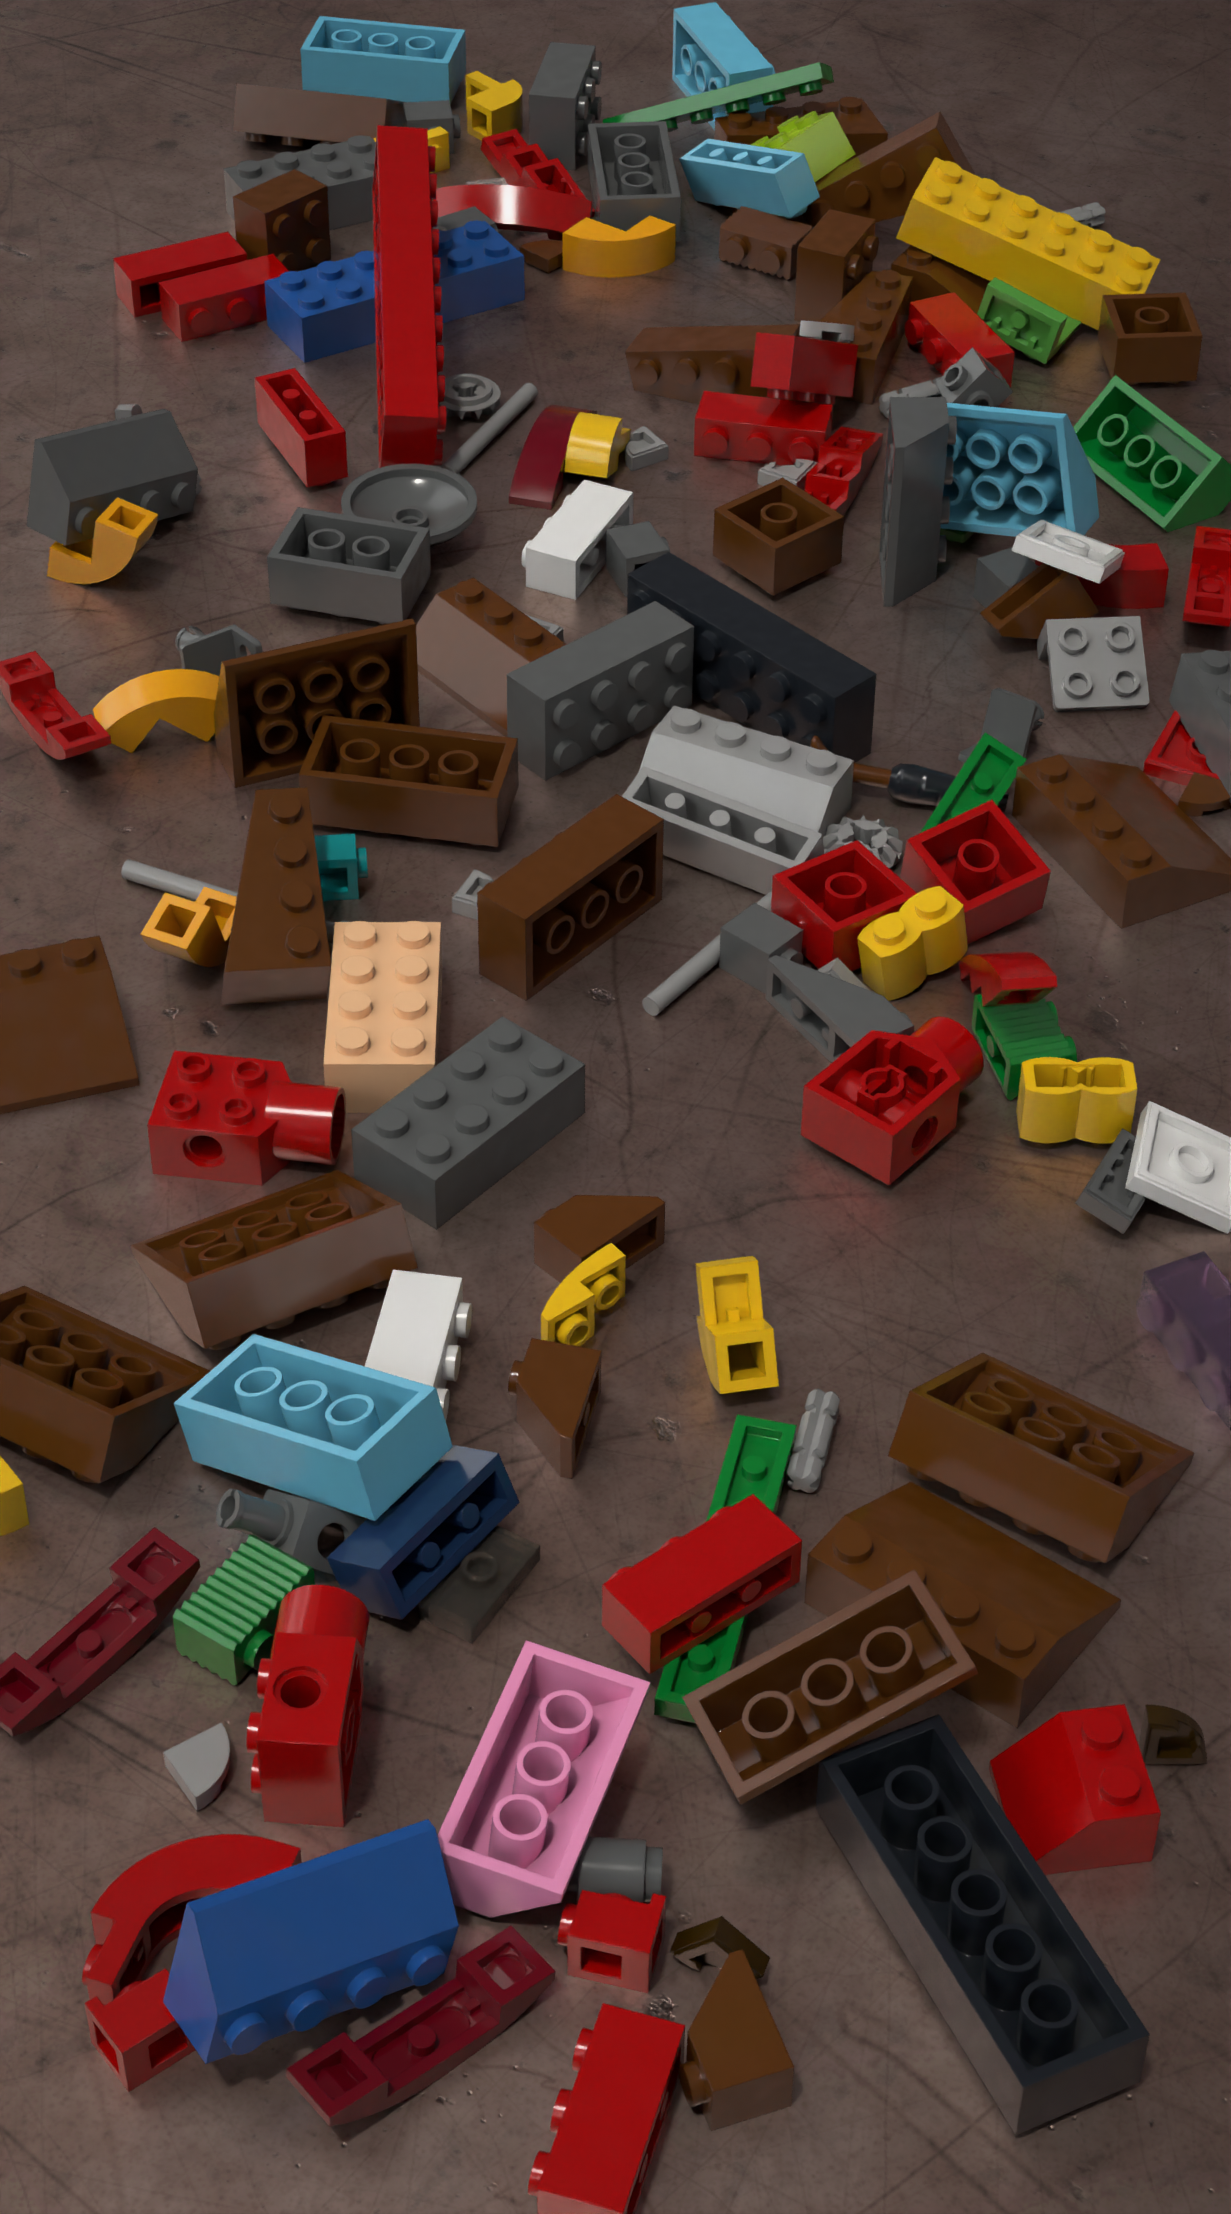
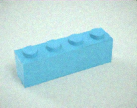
(750, 177)

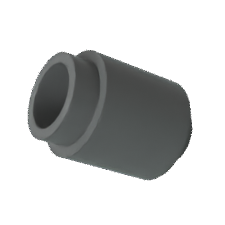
(618, 1867)

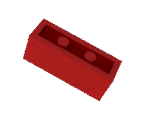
(140, 273)
(218, 298)
(947, 328)
(803, 368)
(301, 427)
(760, 428)
(700, 1583)
(610, 2116)

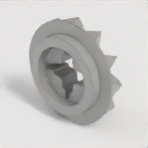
(470, 396)
(883, 839)

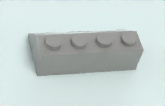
(753, 768)

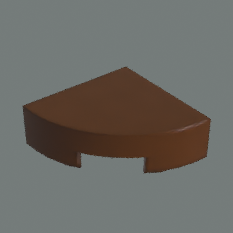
(543, 254)
(1203, 794)

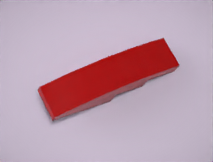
(527, 164)
(842, 467)
(1008, 977)

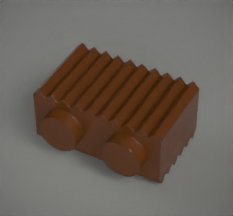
(762, 241)

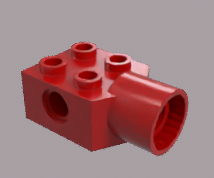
(891, 1096)
(240, 1120)
(310, 1707)

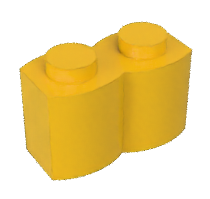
(912, 943)
(1075, 1099)

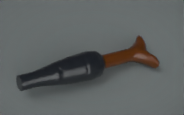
(905, 781)

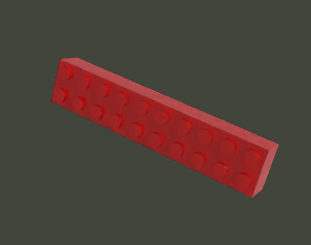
(407, 299)

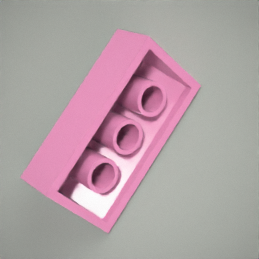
(537, 1781)

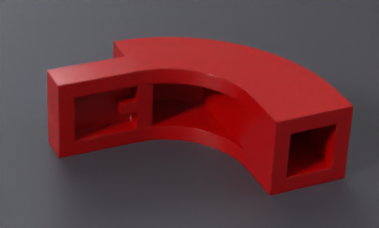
(1136, 584)
(149, 1899)

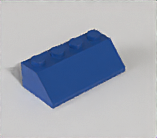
(312, 1942)

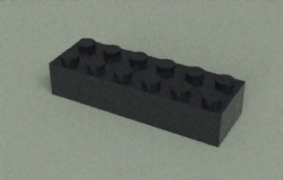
(760, 663)
(981, 1924)

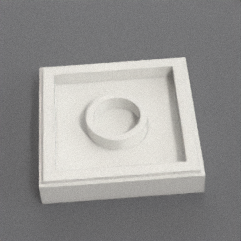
(1069, 551)
(1182, 1166)

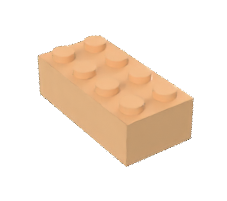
(382, 1009)

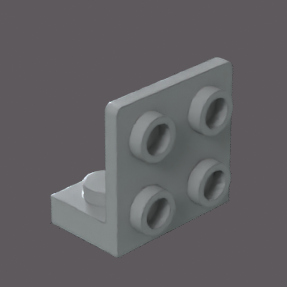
(1095, 663)

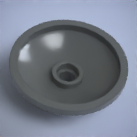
(415, 497)

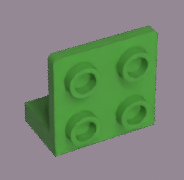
(1025, 321)

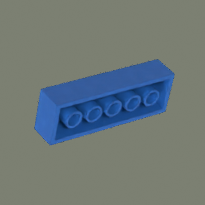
(334, 303)

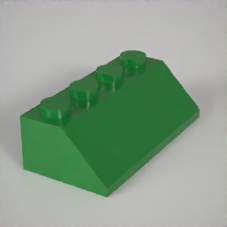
(1152, 459)

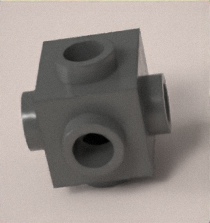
(974, 382)

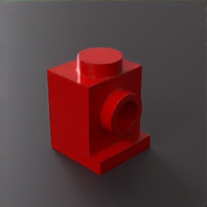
(613, 1938)
(137, 2031)

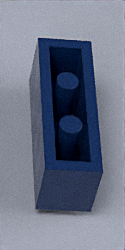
(425, 1532)

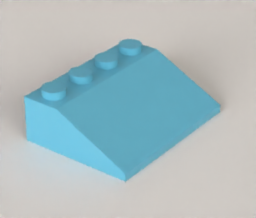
(1016, 471)

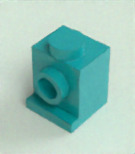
(340, 866)

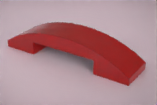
(517, 207)
(1209, 579)
(45, 712)

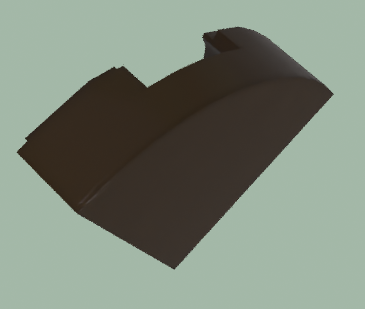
(1171, 1737)
(712, 1944)

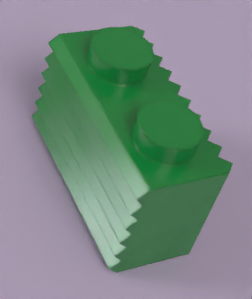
(1018, 1034)
(237, 1609)

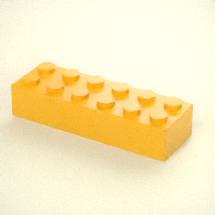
(1021, 243)

